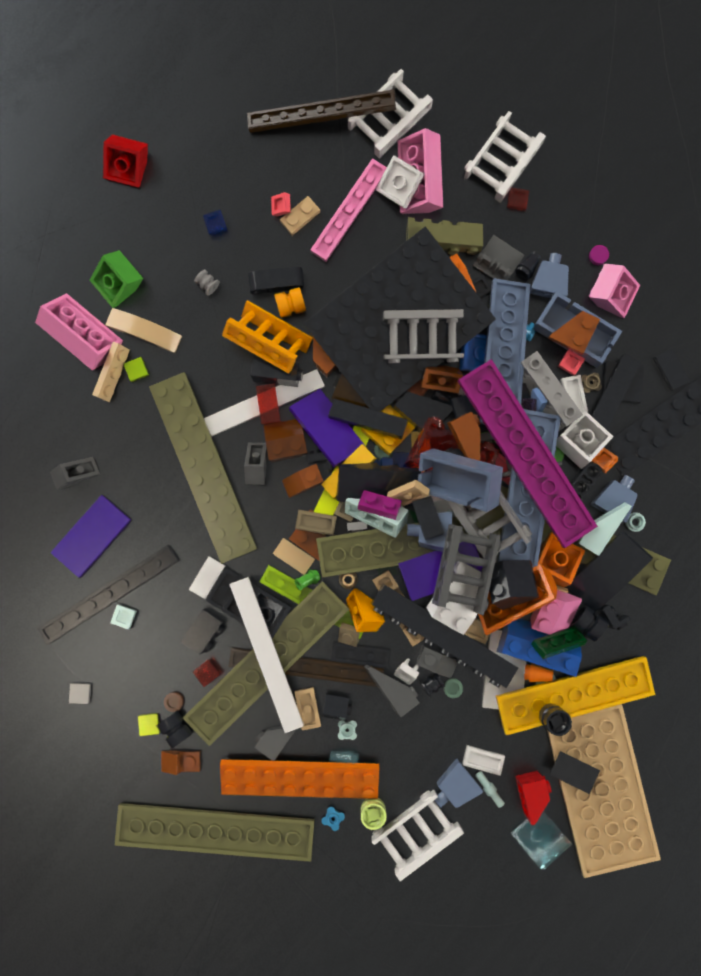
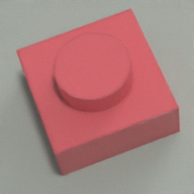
(280, 204)
(571, 362)

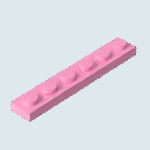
(348, 210)

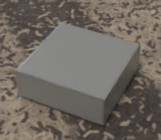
(80, 693)

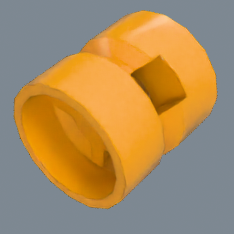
(290, 302)

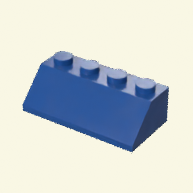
(517, 641)

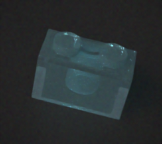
(542, 841)

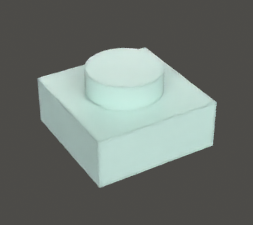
(123, 616)

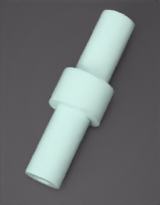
(489, 789)

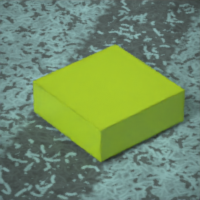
(136, 369)

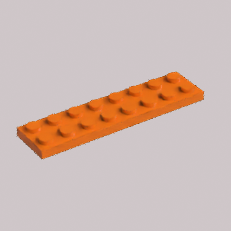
(299, 779)

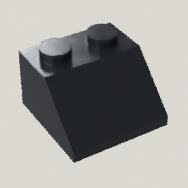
(512, 583)

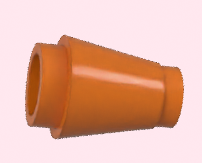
(537, 673)

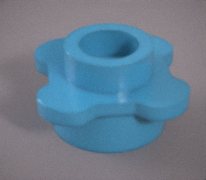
(530, 331)
(334, 824)

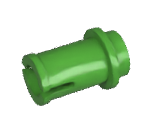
(311, 577)

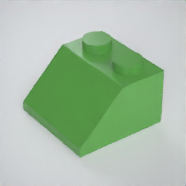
(115, 278)

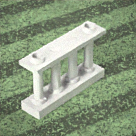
(408, 119)
(512, 173)
(419, 854)

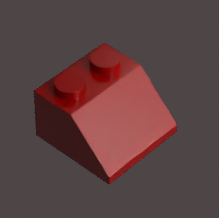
(124, 160)
(534, 794)

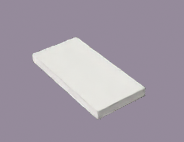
(516, 683)

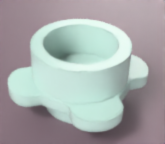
(342, 730)

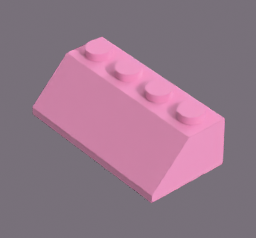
(424, 153)
(77, 330)

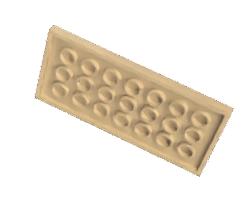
(613, 821)

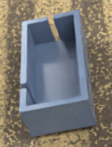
(556, 316)
(461, 479)

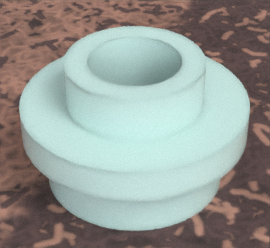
(641, 522)

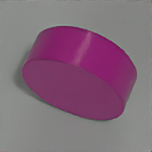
(599, 255)

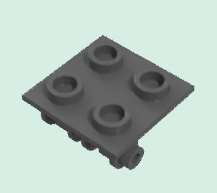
(498, 259)

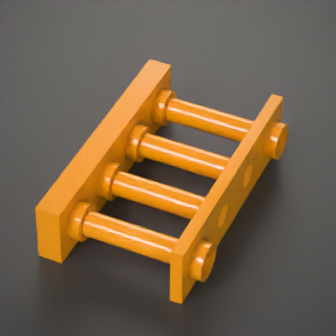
(262, 346)

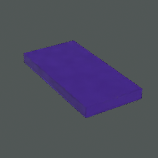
(331, 436)
(90, 536)
(422, 571)

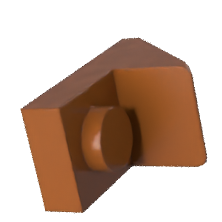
(180, 761)

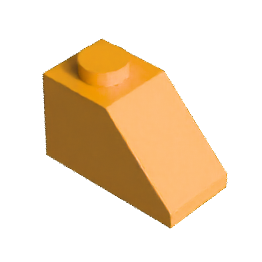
(362, 612)

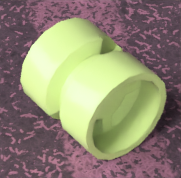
(373, 813)

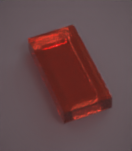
(268, 404)

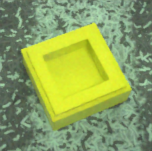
(148, 723)

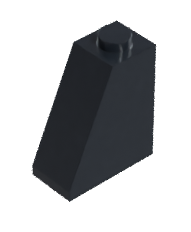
(267, 373)
(419, 408)

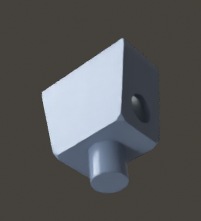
(550, 277)
(614, 495)
(436, 543)
(457, 786)

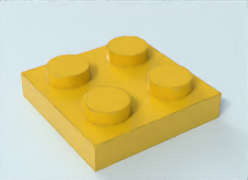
(386, 442)

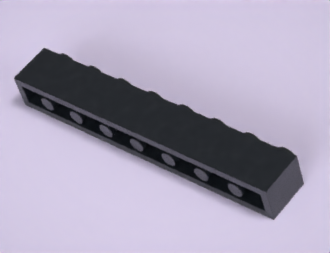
(451, 642)

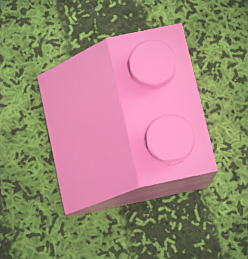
(614, 289)
(556, 614)

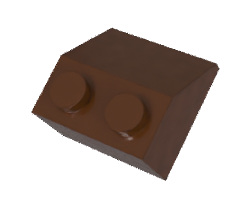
(285, 440)

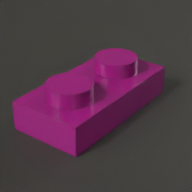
(379, 505)

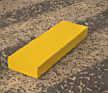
(360, 455)

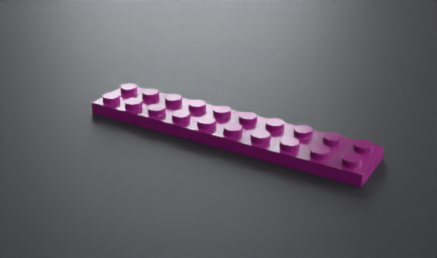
(527, 453)

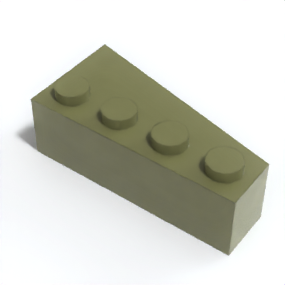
(452, 238)

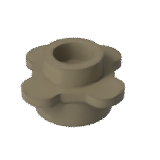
(596, 382)

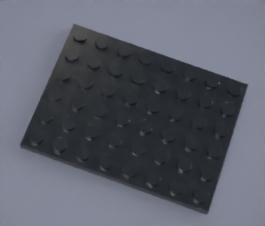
(410, 278)

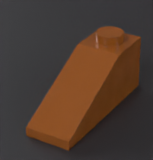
(467, 434)

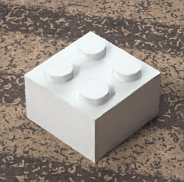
(583, 440)

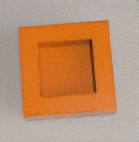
(605, 460)

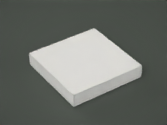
(400, 182)

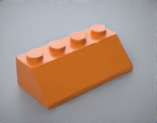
(496, 618)

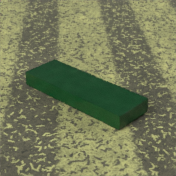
(559, 642)

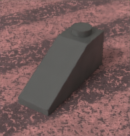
(397, 694)

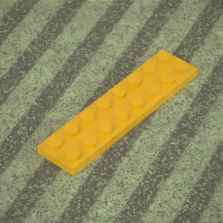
(577, 695)

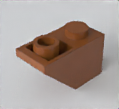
(322, 360)

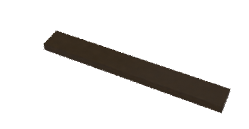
(321, 111)
(318, 669)

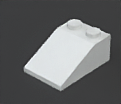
(458, 615)

